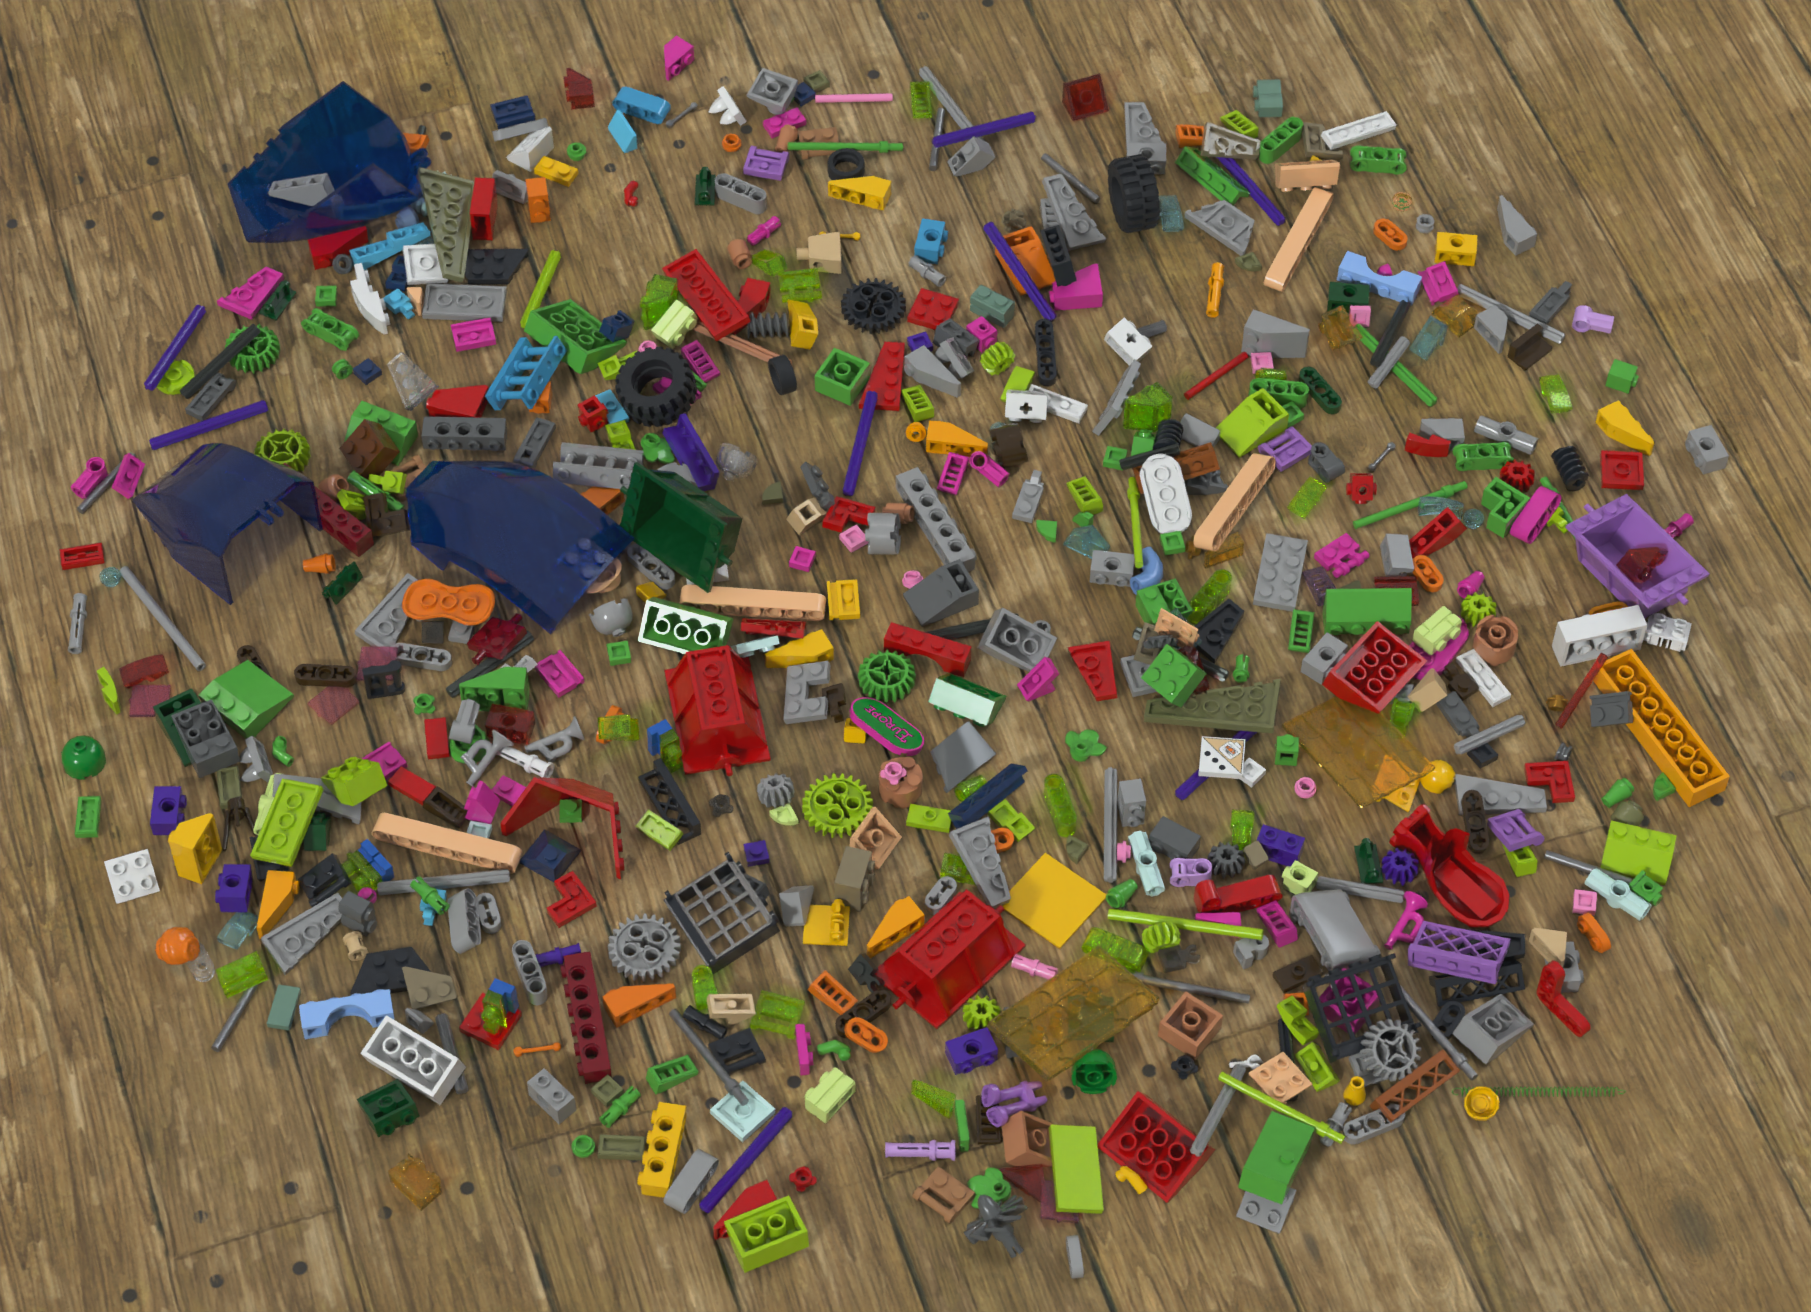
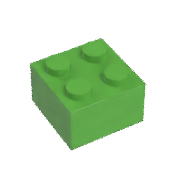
(842, 376)
(1173, 675)

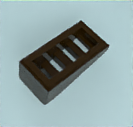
(445, 798)
(985, 1139)

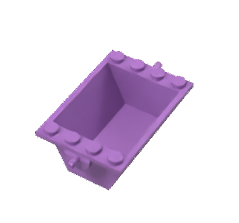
(1623, 525)

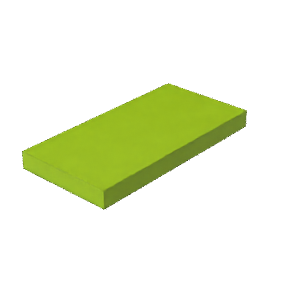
(287, 822)
(1076, 1169)

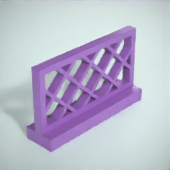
(1456, 962)

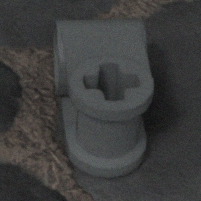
(1325, 462)

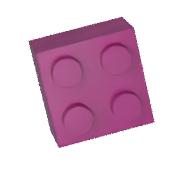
(1351, 1005)

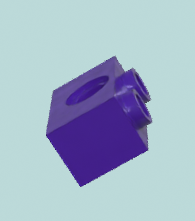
(166, 799)
(1281, 845)
(234, 888)
(977, 1041)

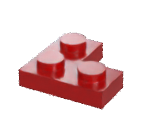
(846, 510)
(1554, 774)
(575, 900)

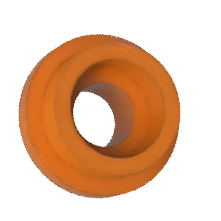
(731, 143)

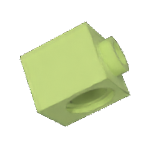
(1299, 870)

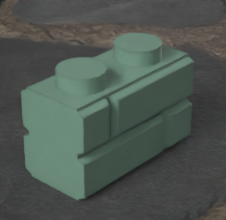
(992, 306)

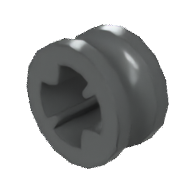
(1563, 752)

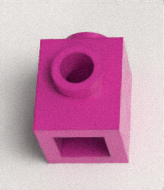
(984, 332)

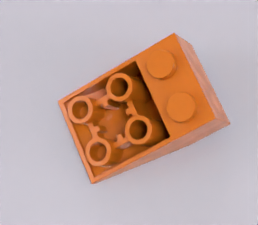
(1032, 256)

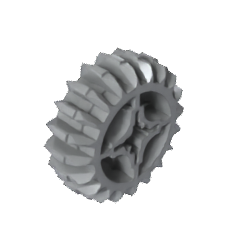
(1401, 1036)

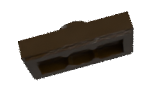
(1297, 973)

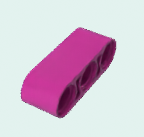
(1535, 515)

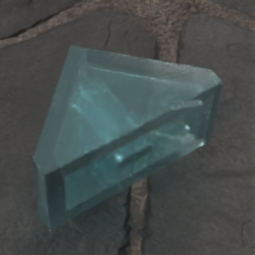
(1086, 540)

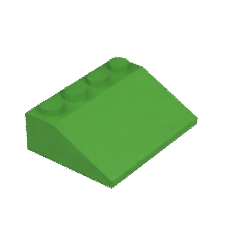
(576, 331)

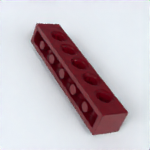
(343, 525)
(581, 966)

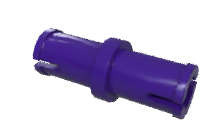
(556, 955)

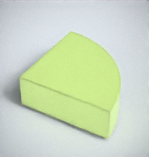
(784, 815)

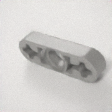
(520, 129)
(653, 575)
(438, 654)
(1367, 1132)

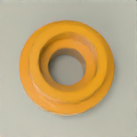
(915, 427)

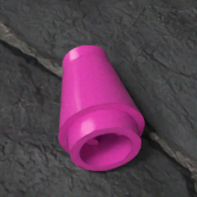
(1470, 584)

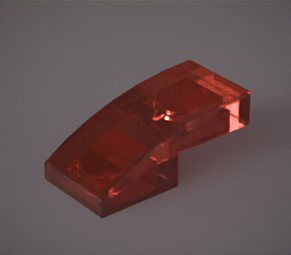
(146, 668)

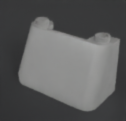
(1333, 928)

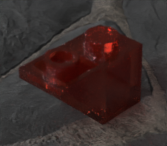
(580, 90)
(1640, 562)

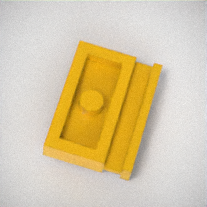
(843, 599)

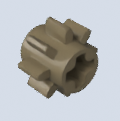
(1013, 220)

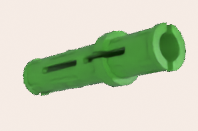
(369, 489)

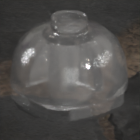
(735, 462)

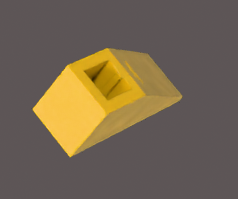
(866, 191)
(802, 324)
(1621, 426)
(810, 649)

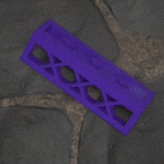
(692, 452)

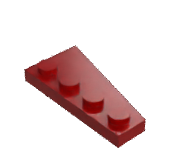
(887, 377)

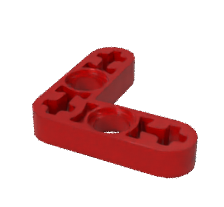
(1549, 994)

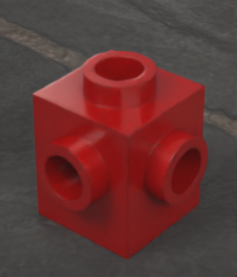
(592, 414)
(1360, 480)

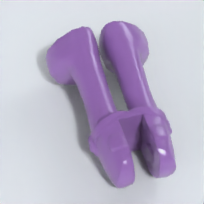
(1024, 1091)

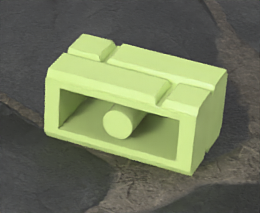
(675, 324)
(1437, 631)
(829, 1094)

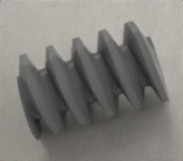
(767, 325)

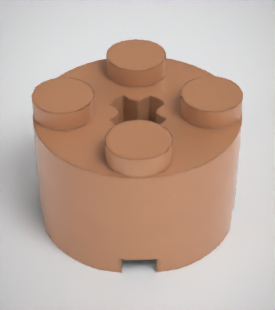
(1495, 639)
(907, 789)

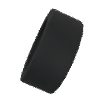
(845, 155)
(782, 374)

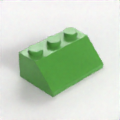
(399, 428)

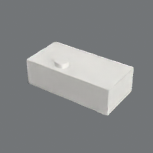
(1603, 632)
(413, 1060)

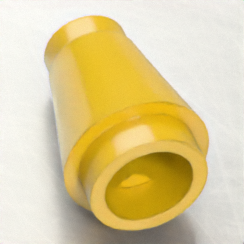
(1355, 1091)

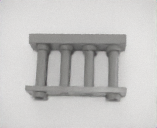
(596, 465)

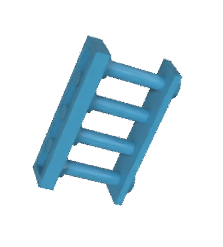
(514, 367)

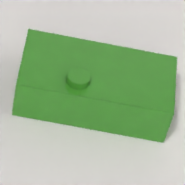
(1276, 1157)

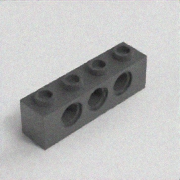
(464, 433)

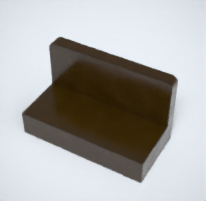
(1529, 348)

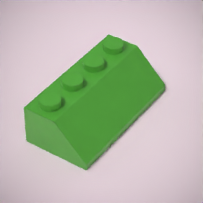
(1359, 609)
(682, 627)

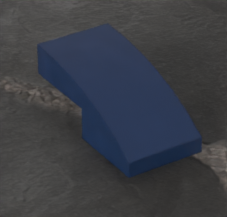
(398, 277)

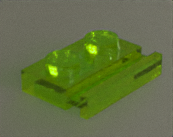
(241, 974)

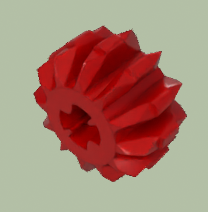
(1518, 475)

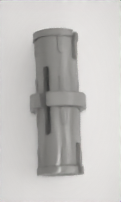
(927, 271)

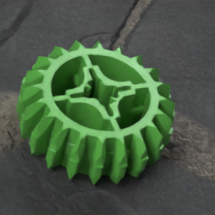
(258, 353)
(873, 676)

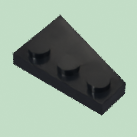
(1218, 628)
(1515, 951)

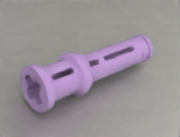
(932, 1150)

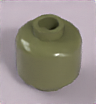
(1628, 813)

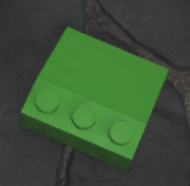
(246, 698)

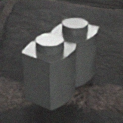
(357, 913)

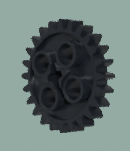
(884, 313)

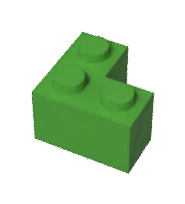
(1504, 504)

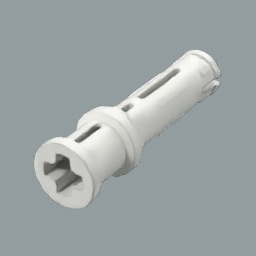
(531, 763)

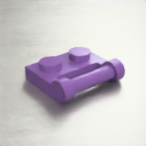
(765, 163)
(1290, 452)
(1510, 834)

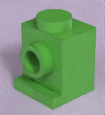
(1289, 745)
(1646, 888)

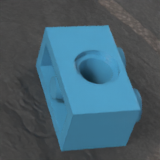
(930, 241)

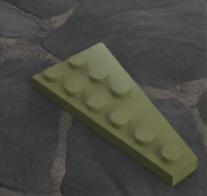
(448, 211)
(1222, 708)

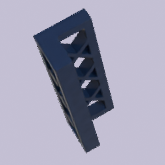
(988, 795)

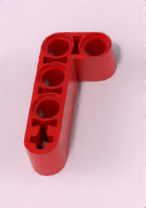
(1237, 896)

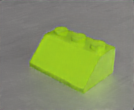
(1636, 849)
(767, 1233)

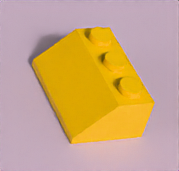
(195, 847)

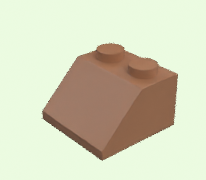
(1027, 1140)

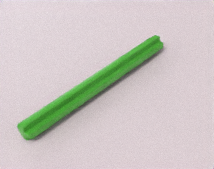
(1400, 370)

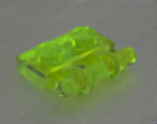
(800, 280)

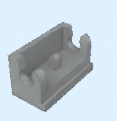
(1396, 555)

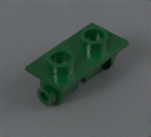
(705, 188)
(278, 301)
(343, 584)
(1368, 862)

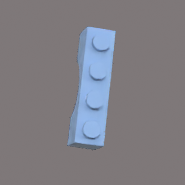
(1396, 287)
(321, 1015)

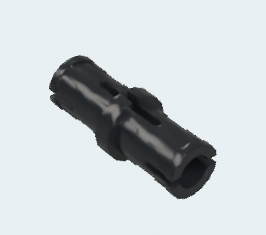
(704, 1022)

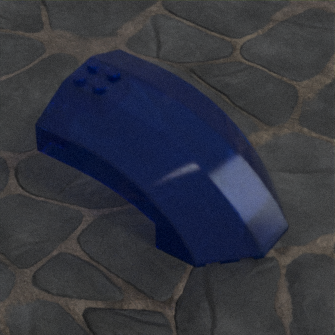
(514, 532)

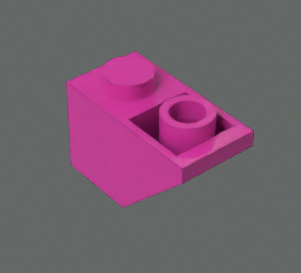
(677, 56)
(481, 804)

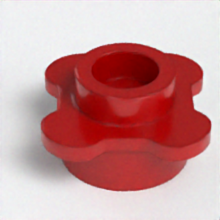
(802, 1172)

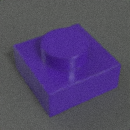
(919, 340)
(756, 853)

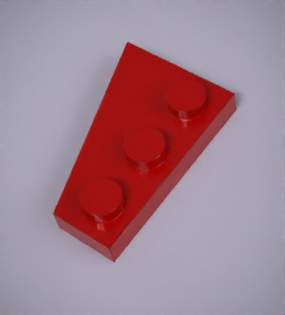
(774, 627)

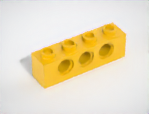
(669, 1116)

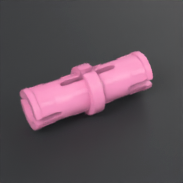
(1034, 967)

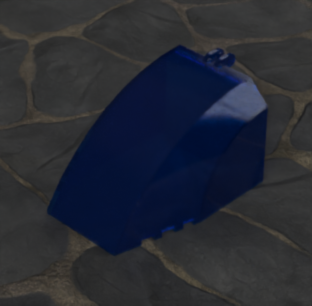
(357, 150)
(213, 499)

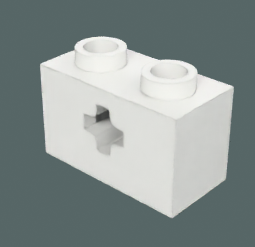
(1118, 340)
(1036, 401)

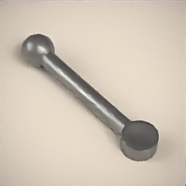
(670, 123)
(1390, 447)

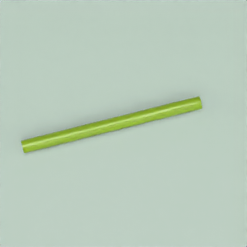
(1186, 924)

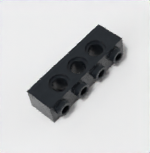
(1058, 256)

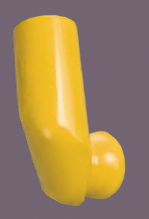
(1134, 1179)

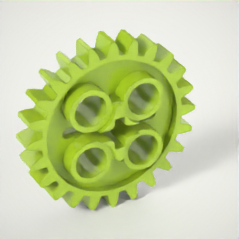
(822, 815)

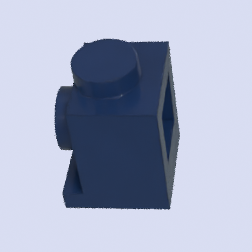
(617, 326)

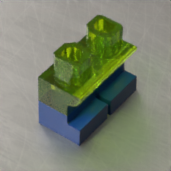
(666, 743)
(369, 867)
(497, 1002)

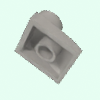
(773, 90)

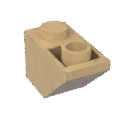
(806, 515)

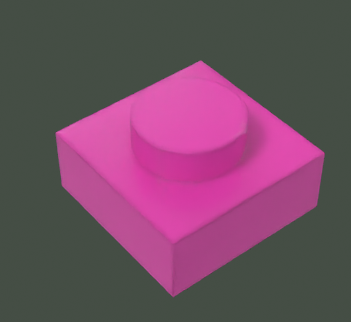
(802, 559)

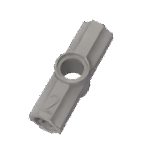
(1507, 433)

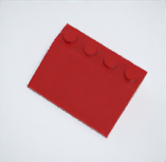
(1374, 670)
(1154, 1146)

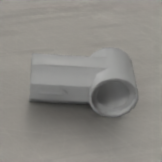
(464, 725)

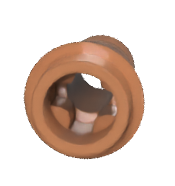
(787, 134)

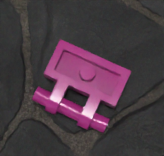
(1339, 550)

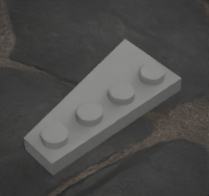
(1119, 397)
(979, 854)

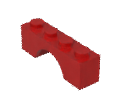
(950, 655)

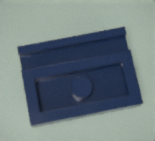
(512, 112)

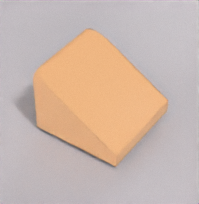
(416, 298)

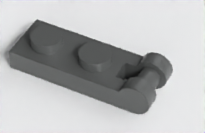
(210, 396)
(535, 442)

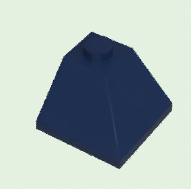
(549, 856)

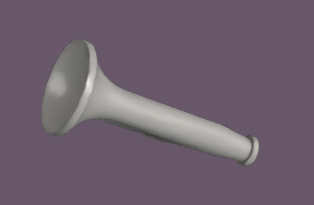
(565, 735)
(492, 749)

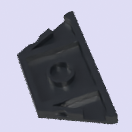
(493, 265)
(385, 972)

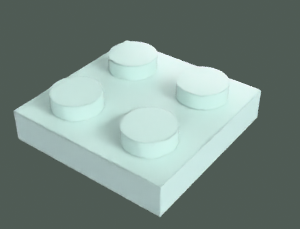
(763, 644)
(745, 1119)

